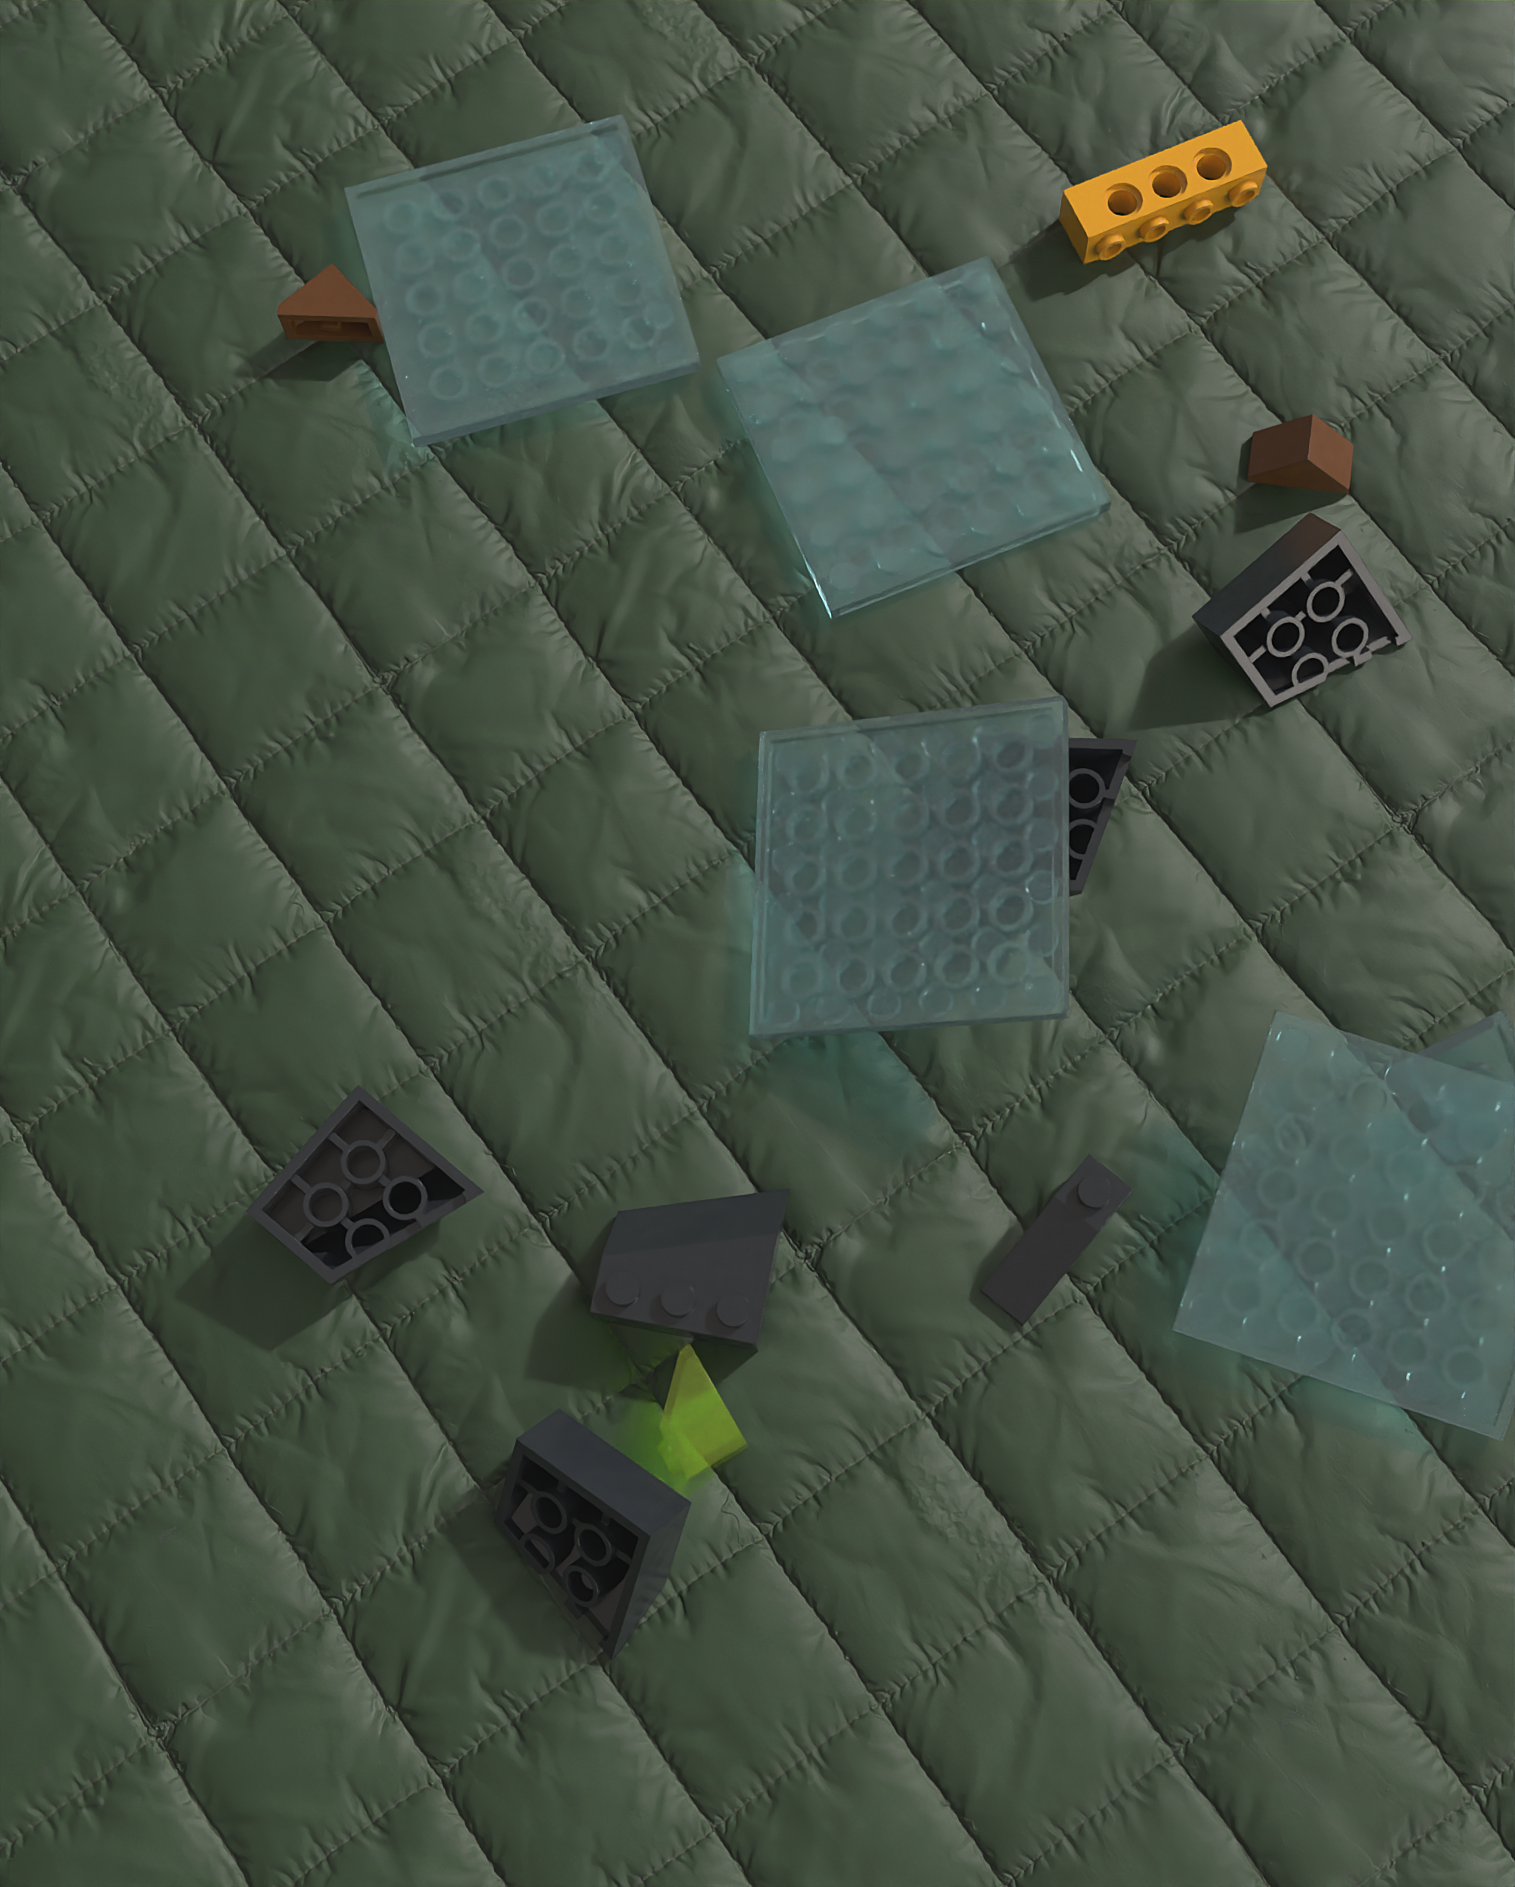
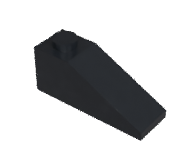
(1056, 1239)

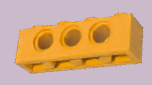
(1177, 172)

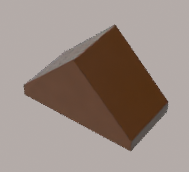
(330, 311)
(1301, 456)

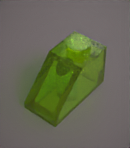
(696, 1422)

